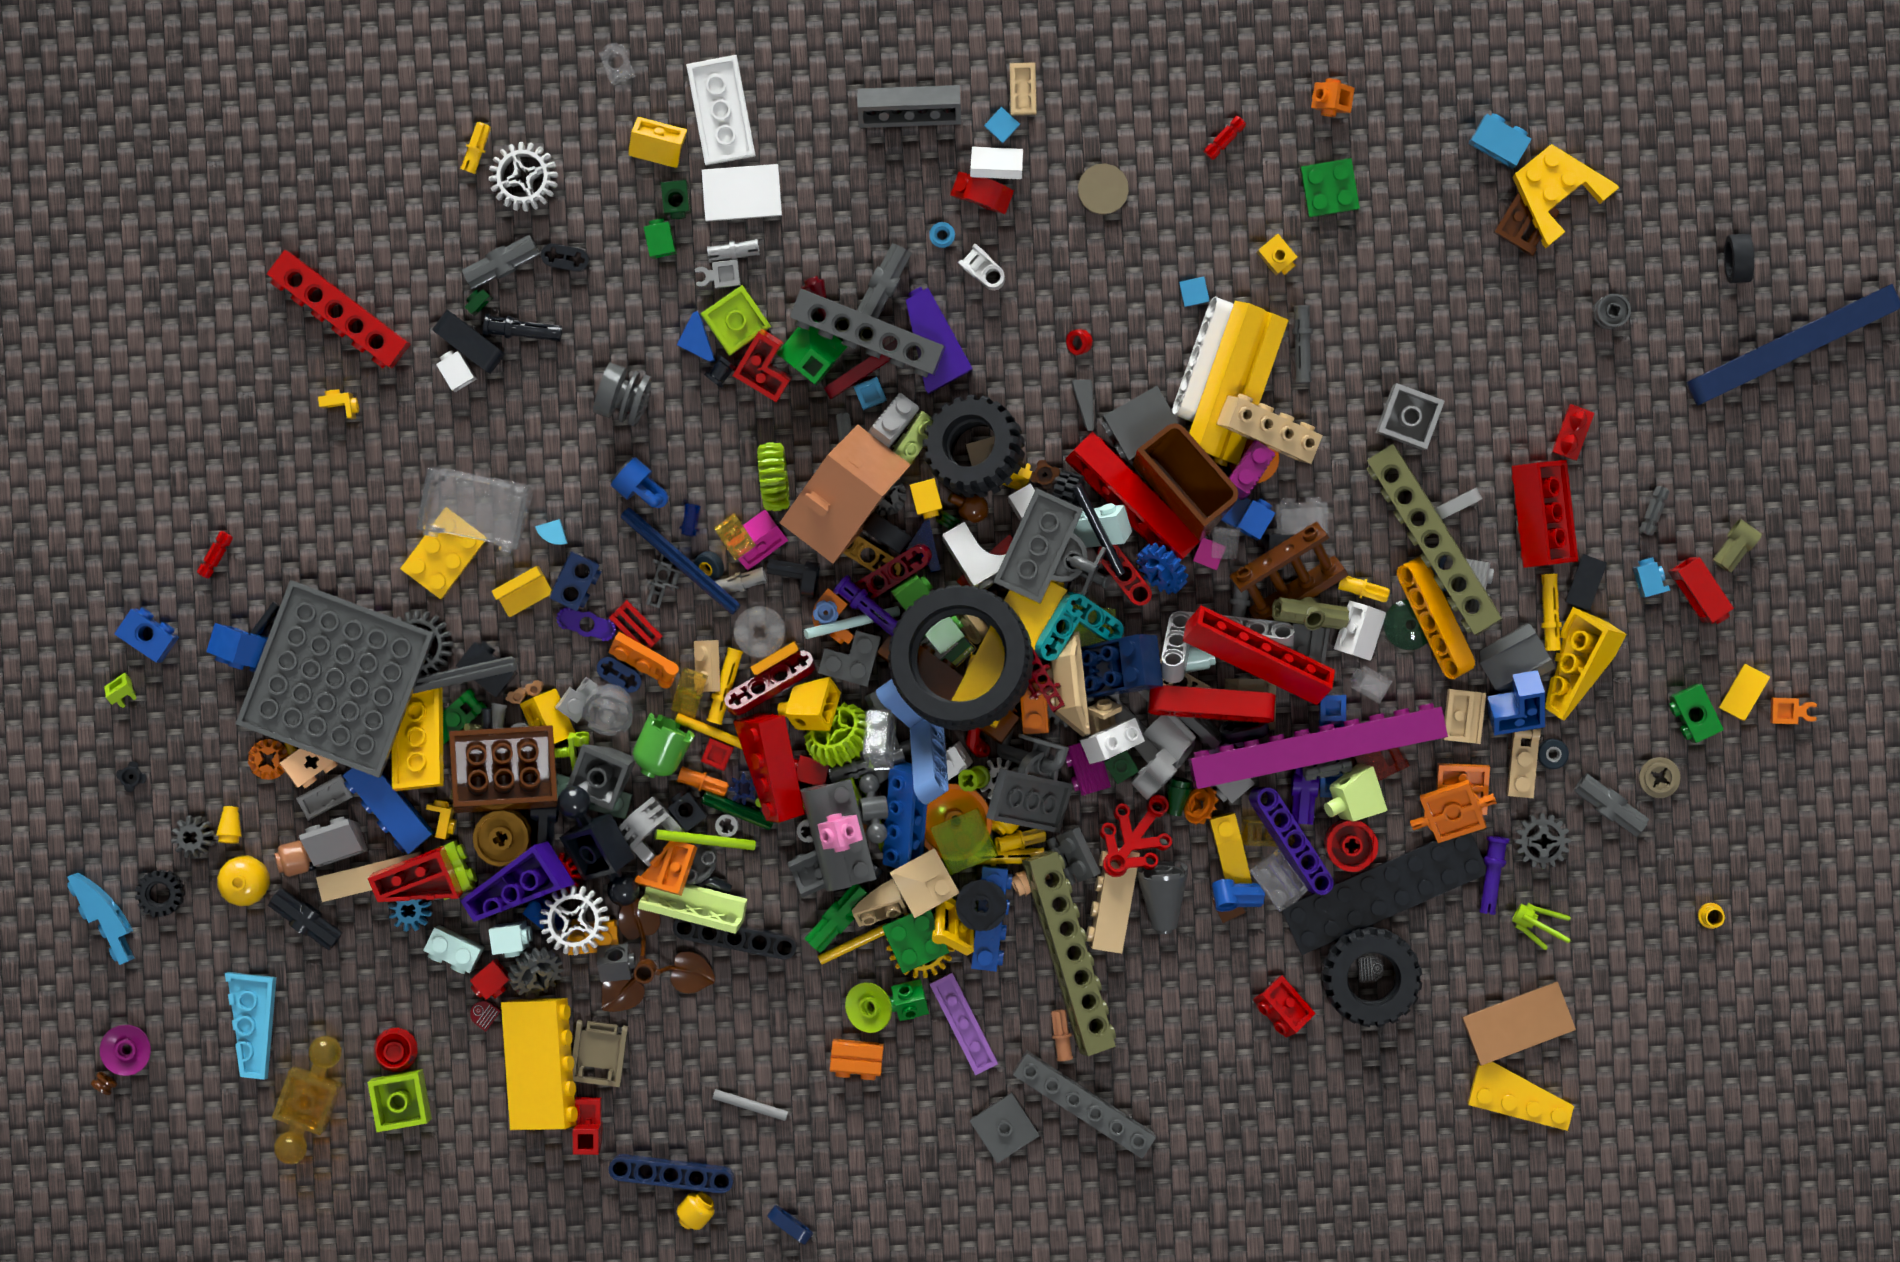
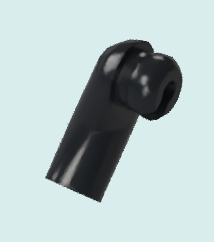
(715, 884)

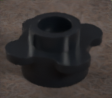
(123, 776)

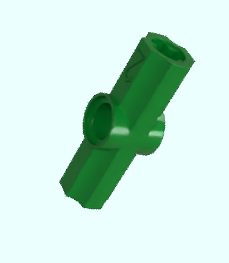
(836, 918)

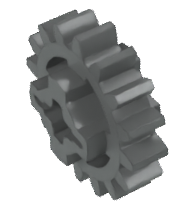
(1542, 852)
(535, 972)

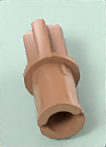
(1061, 1035)

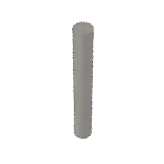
(750, 1105)

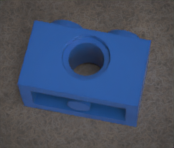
(132, 633)

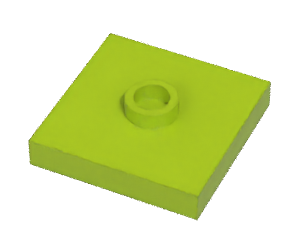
(735, 320)

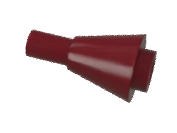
(817, 287)

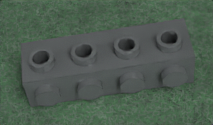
(909, 106)

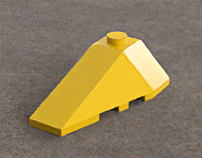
(1584, 654)

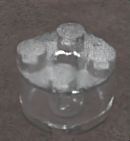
(745, 631)

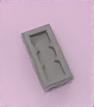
(324, 797)

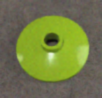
(860, 1011)

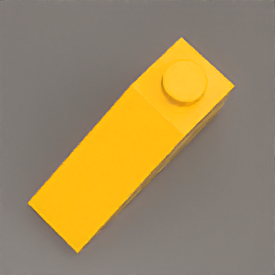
(1230, 848)

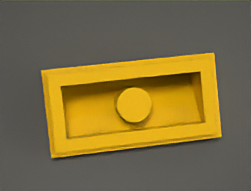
(1744, 692)

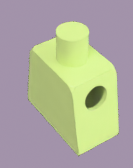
(1356, 795)

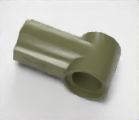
(1740, 540)

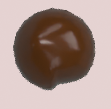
(970, 509)

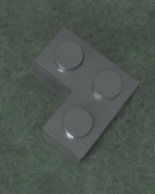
(857, 665)

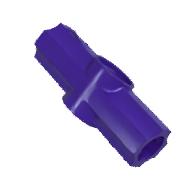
(1304, 797)

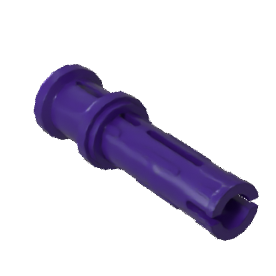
(860, 596)
(1494, 862)

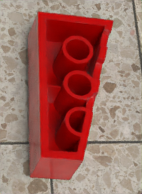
(771, 765)

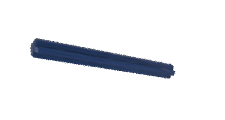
(680, 561)

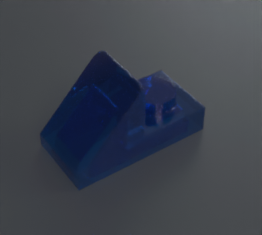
(925, 537)

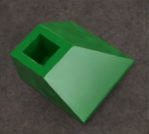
(811, 353)

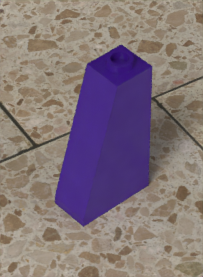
(931, 324)

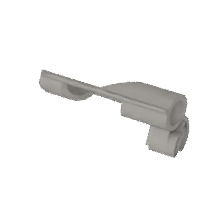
(1165, 748)

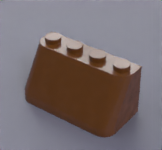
(1186, 479)

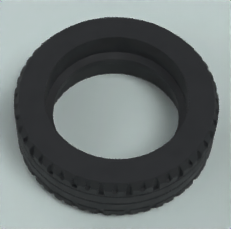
(917, 622)

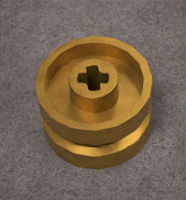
(487, 837)

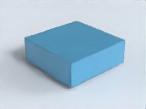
(1002, 125)
(1194, 292)
(870, 393)

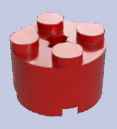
(1359, 856)

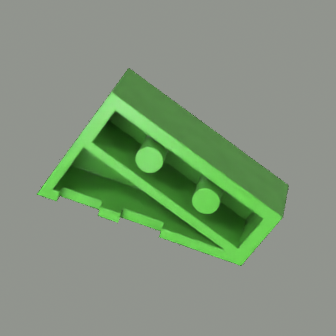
(942, 634)

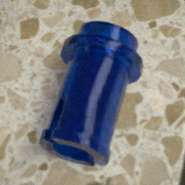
(690, 520)

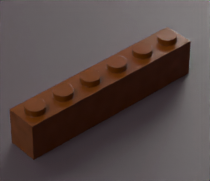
(944, 682)

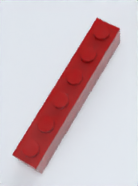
(1122, 486)
(1259, 655)

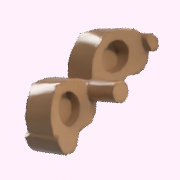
(519, 694)

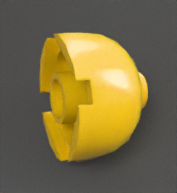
(243, 880)

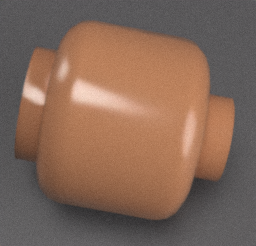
(292, 859)

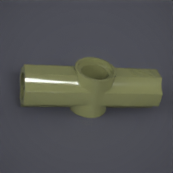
(1310, 613)

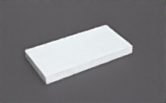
(721, 110)

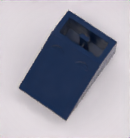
(1122, 666)

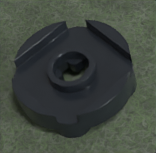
(981, 890)

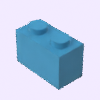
(1500, 140)

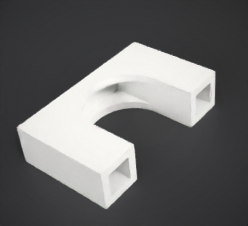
(974, 562)

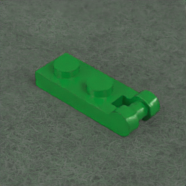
(455, 717)

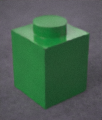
(659, 239)

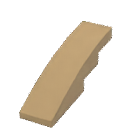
(353, 880)

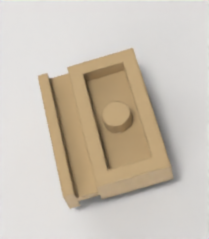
(1464, 715)

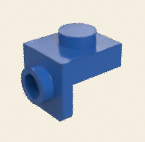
(533, 912)

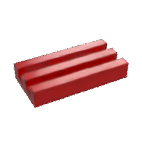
(620, 611)

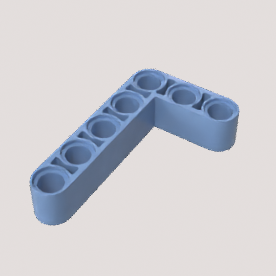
(927, 746)

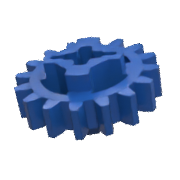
(1162, 568)

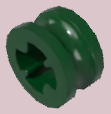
(947, 520)

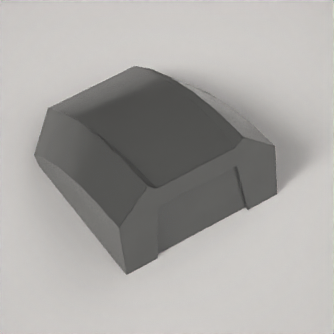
(1514, 654)

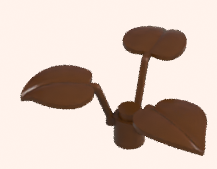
(689, 972)

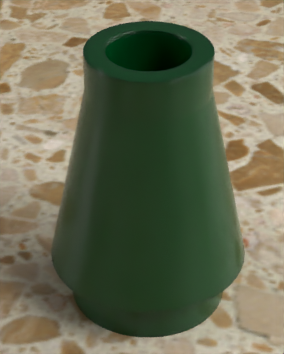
(1178, 794)

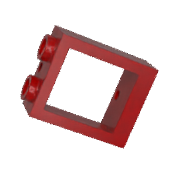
(1701, 590)

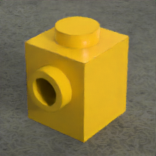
(1277, 255)

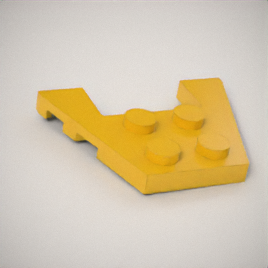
(1550, 180)

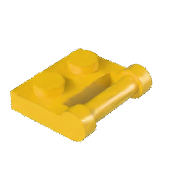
(958, 935)

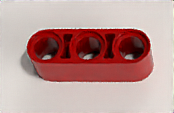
(1134, 582)

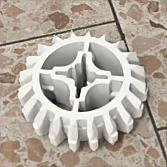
(511, 180)
(585, 926)

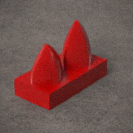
(1572, 432)

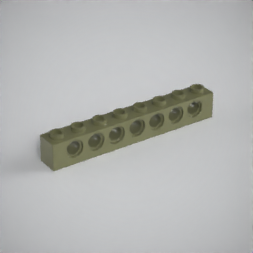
(1390, 459)
(1036, 871)

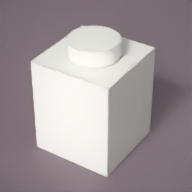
(456, 370)

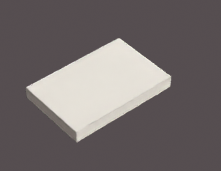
(741, 192)

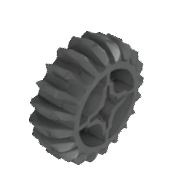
(432, 662)

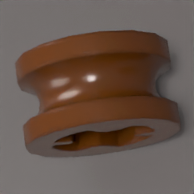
(104, 1083)

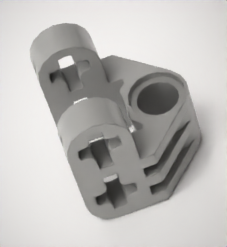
(643, 822)

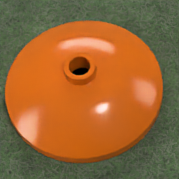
(952, 803)

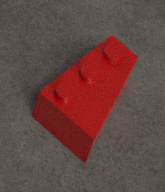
(420, 877)

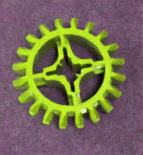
(773, 476)
(842, 740)

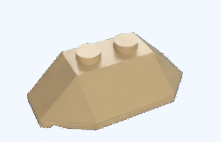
(1069, 673)

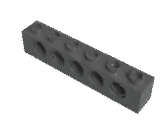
(809, 302)
(1084, 1104)

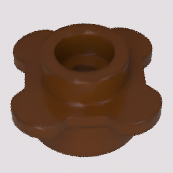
(1042, 467)

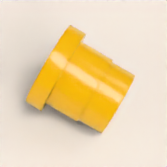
(1703, 915)

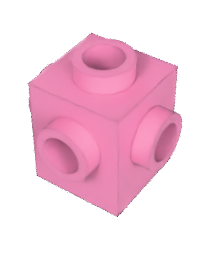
(834, 832)

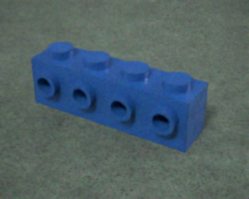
(391, 808)
(905, 819)
(987, 943)

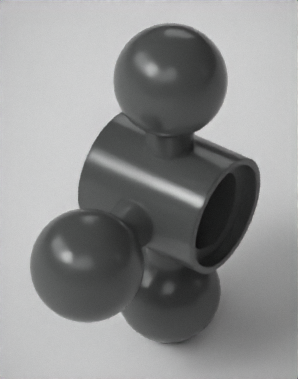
(873, 808)

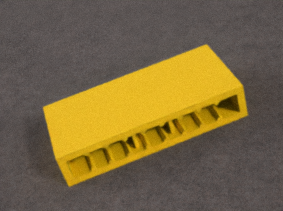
(539, 1064)

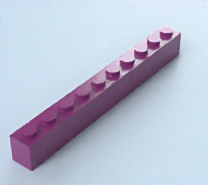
(1317, 747)

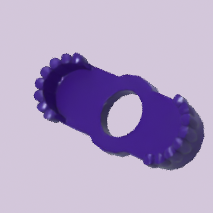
(570, 619)

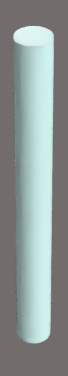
(845, 624)

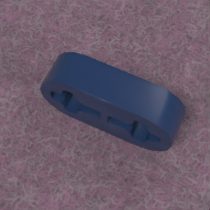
(622, 669)
(790, 1224)

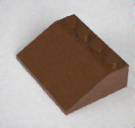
(503, 769)

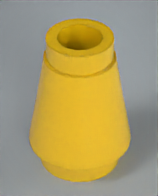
(229, 826)

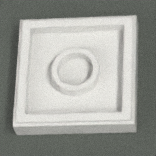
(996, 163)

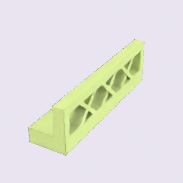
(698, 906)

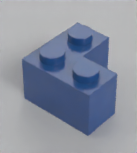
(1250, 517)
(236, 647)
(1521, 708)

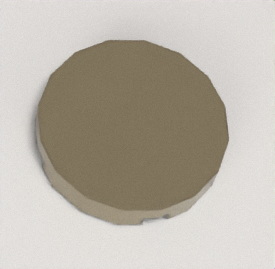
(1103, 189)

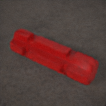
(1225, 137)
(214, 554)

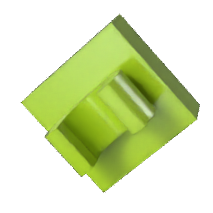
(118, 689)

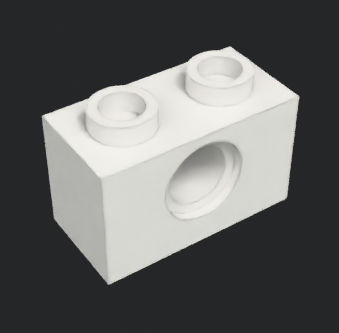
(1112, 740)

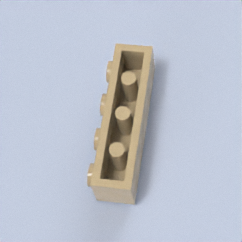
(1270, 429)
(1111, 908)

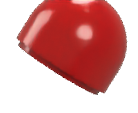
(1086, 338)

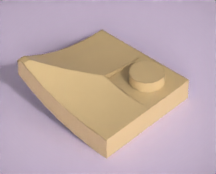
(924, 883)

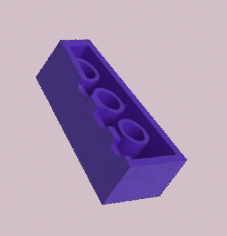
(521, 881)

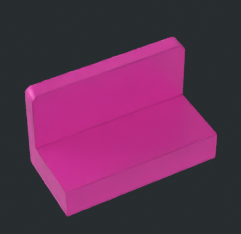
(766, 537)

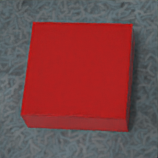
(717, 754)

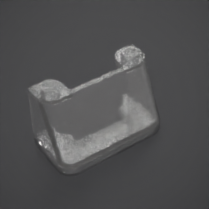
(474, 507)

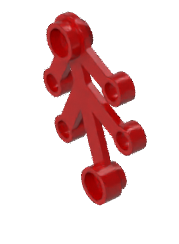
(1134, 839)

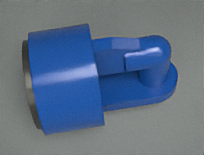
(634, 478)

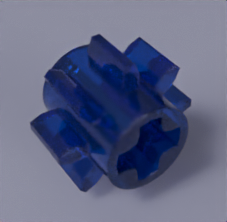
(751, 788)

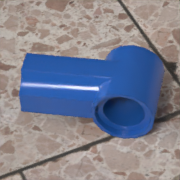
(1231, 895)

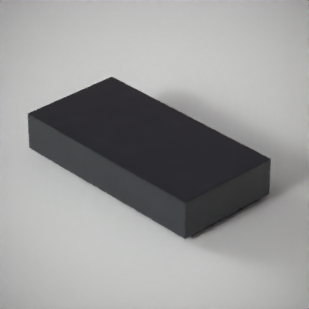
(1585, 582)

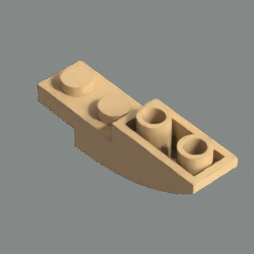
(880, 904)

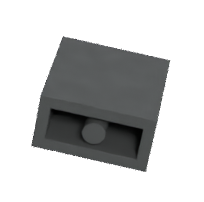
(1138, 421)

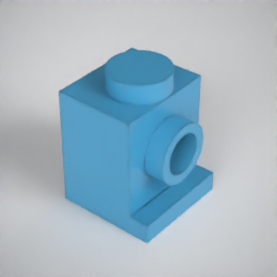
(1650, 578)

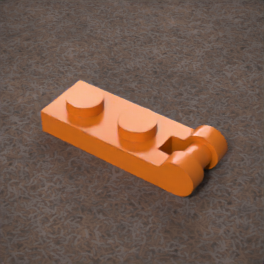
(644, 660)

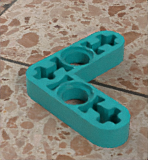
(1072, 618)

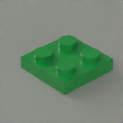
(1329, 188)
(913, 941)

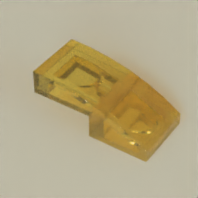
(735, 536)
(689, 692)

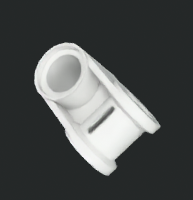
(981, 267)

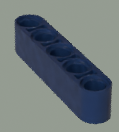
(660, 1179)

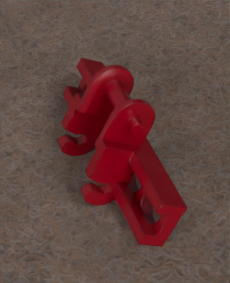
(1035, 675)

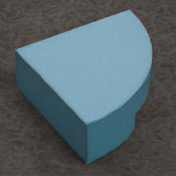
(552, 532)

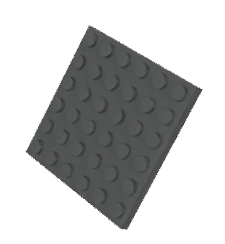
(335, 678)

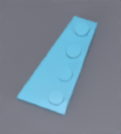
(253, 1011)

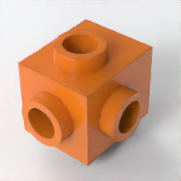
(1327, 96)

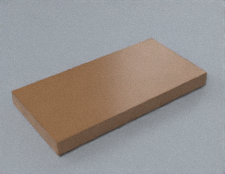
(1518, 1023)

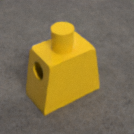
(812, 705)

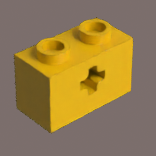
(926, 498)

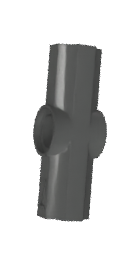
(501, 262)
(884, 281)
(1611, 805)

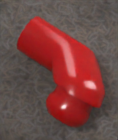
(976, 743)

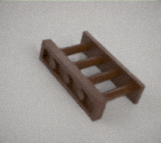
(1306, 585)

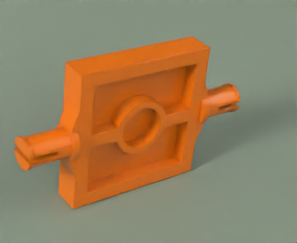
(1453, 811)

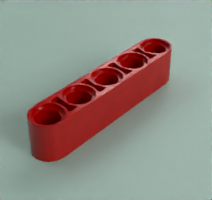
(1212, 703)

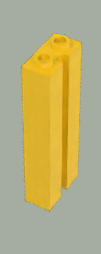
(1238, 368)
(990, 657)

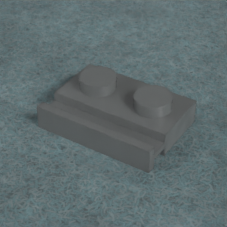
(1311, 642)

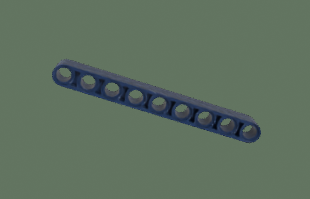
(1794, 344)

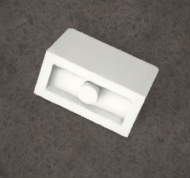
(1361, 632)

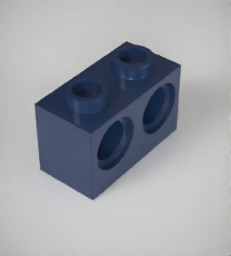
(568, 579)

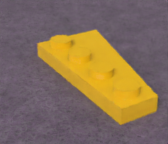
(1509, 1094)

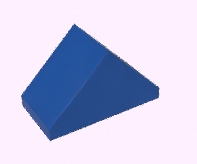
(695, 339)

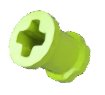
(974, 778)

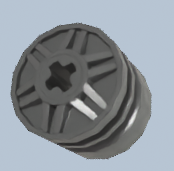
(621, 394)

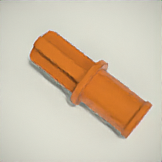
(702, 781)

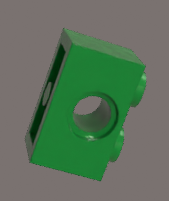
(1708, 721)

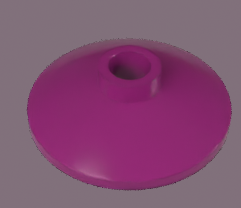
(113, 1052)

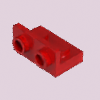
(1284, 1007)

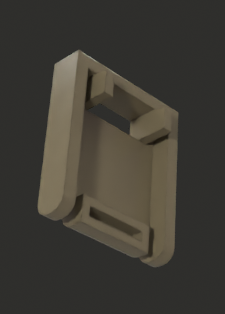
(599, 1048)

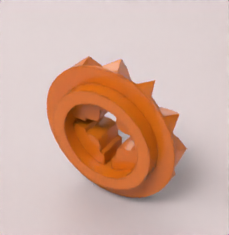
(268, 747)
(1193, 805)

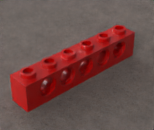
(288, 265)

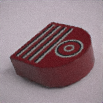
(484, 1014)

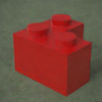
(757, 369)

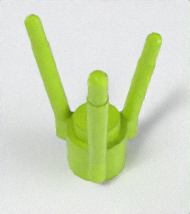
(1526, 917)

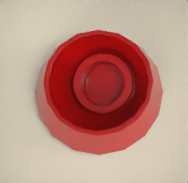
(395, 1049)

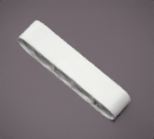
(1202, 359)

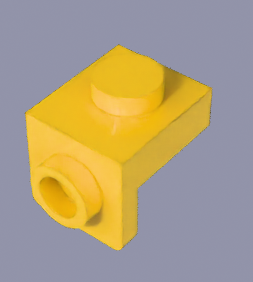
(334, 398)
(446, 823)

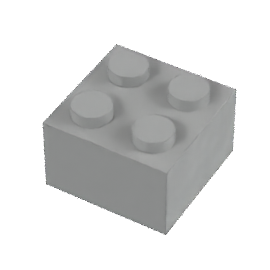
(1410, 416)

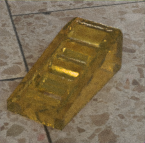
(1247, 834)

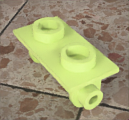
(911, 443)

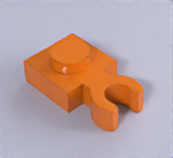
(1788, 711)

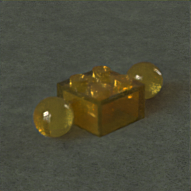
(307, 1100)

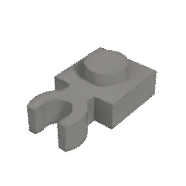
(723, 274)

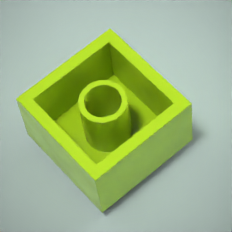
(399, 1100)

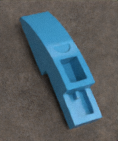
(98, 905)

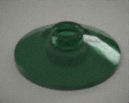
(1396, 628)

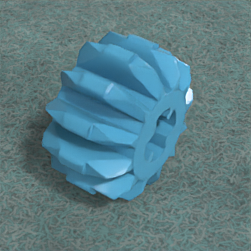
(412, 919)

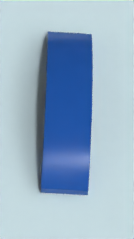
(1331, 711)

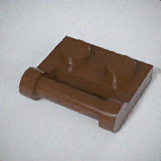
(1516, 222)

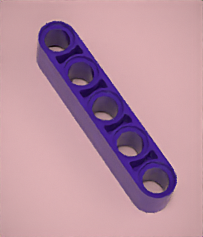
(1281, 834)

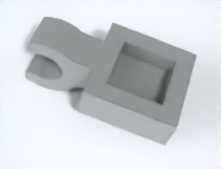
(573, 701)

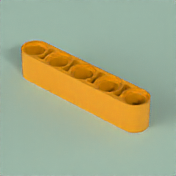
(1436, 618)

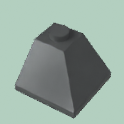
(602, 774)

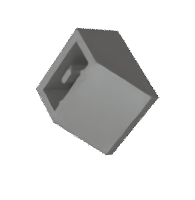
(333, 842)

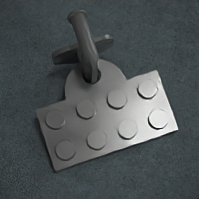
(1043, 548)
(1032, 793)

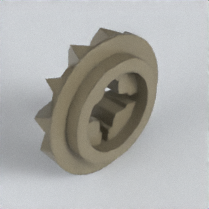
(1670, 774)

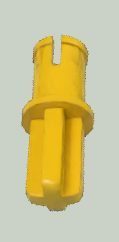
(475, 147)
(1364, 588)
(1020, 840)

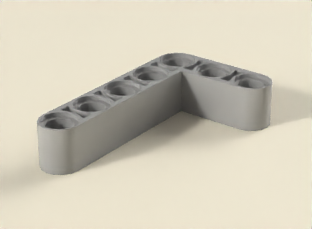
(1176, 651)

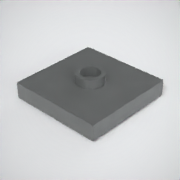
(1004, 1127)

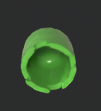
(661, 746)

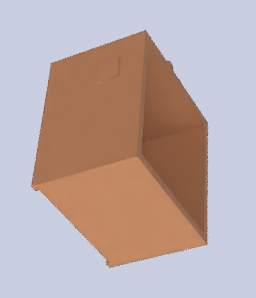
(844, 493)

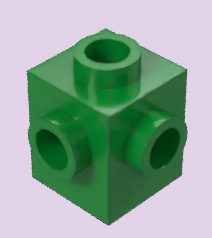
(909, 1000)

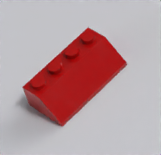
(1544, 513)

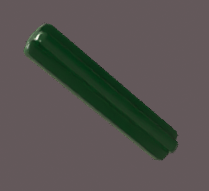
(736, 809)

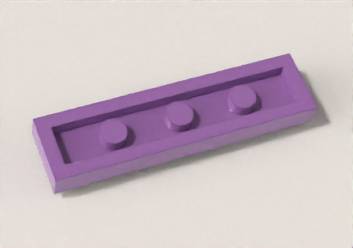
(963, 1023)

